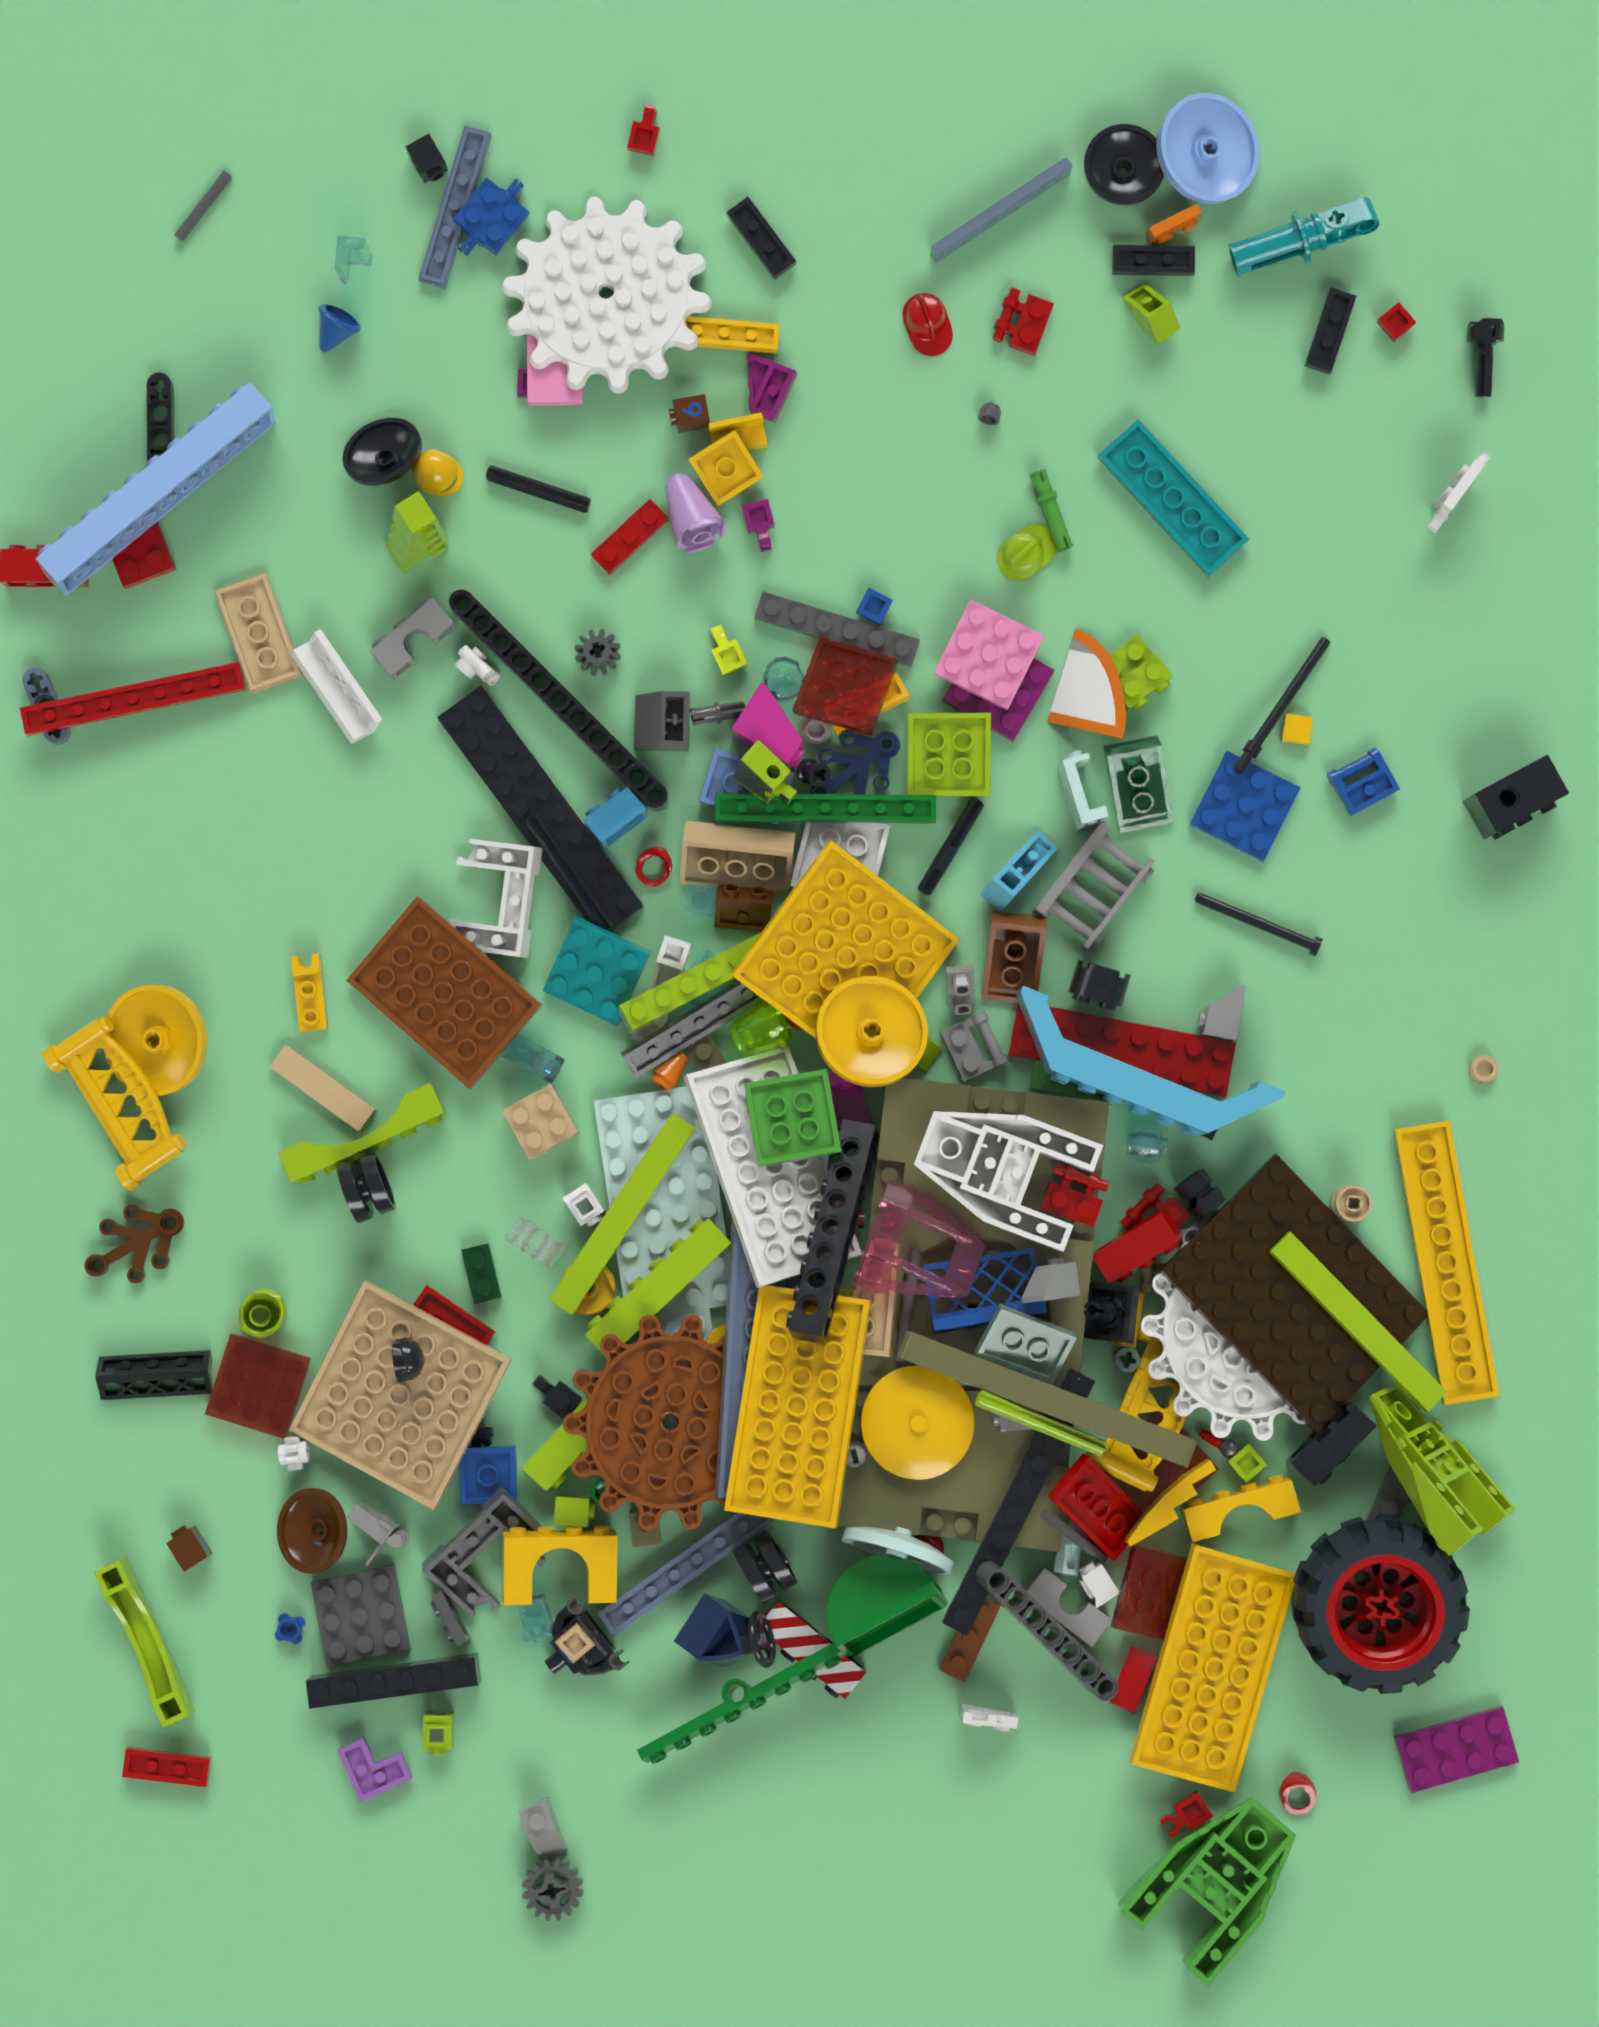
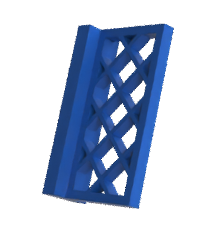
(981, 1315)

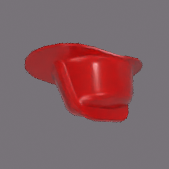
(927, 324)

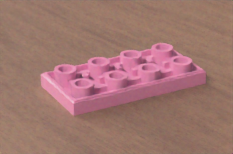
(549, 384)

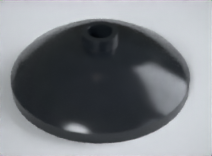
(1127, 148)
(382, 451)

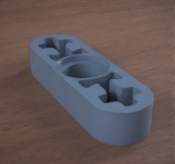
(45, 685)

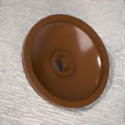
(302, 1533)

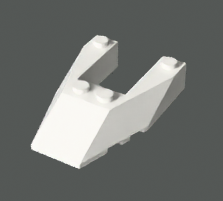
(989, 1163)

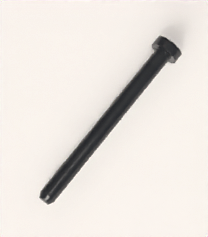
(1260, 923)

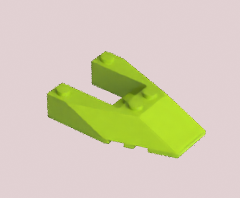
(1438, 1474)

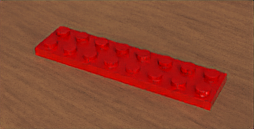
(1177, 1056)

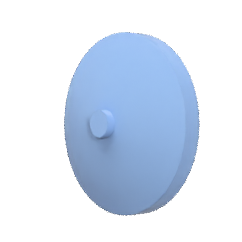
(1208, 148)

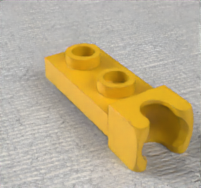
(309, 994)

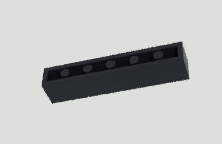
(393, 1680)

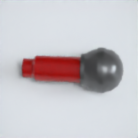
(1226, 1446)

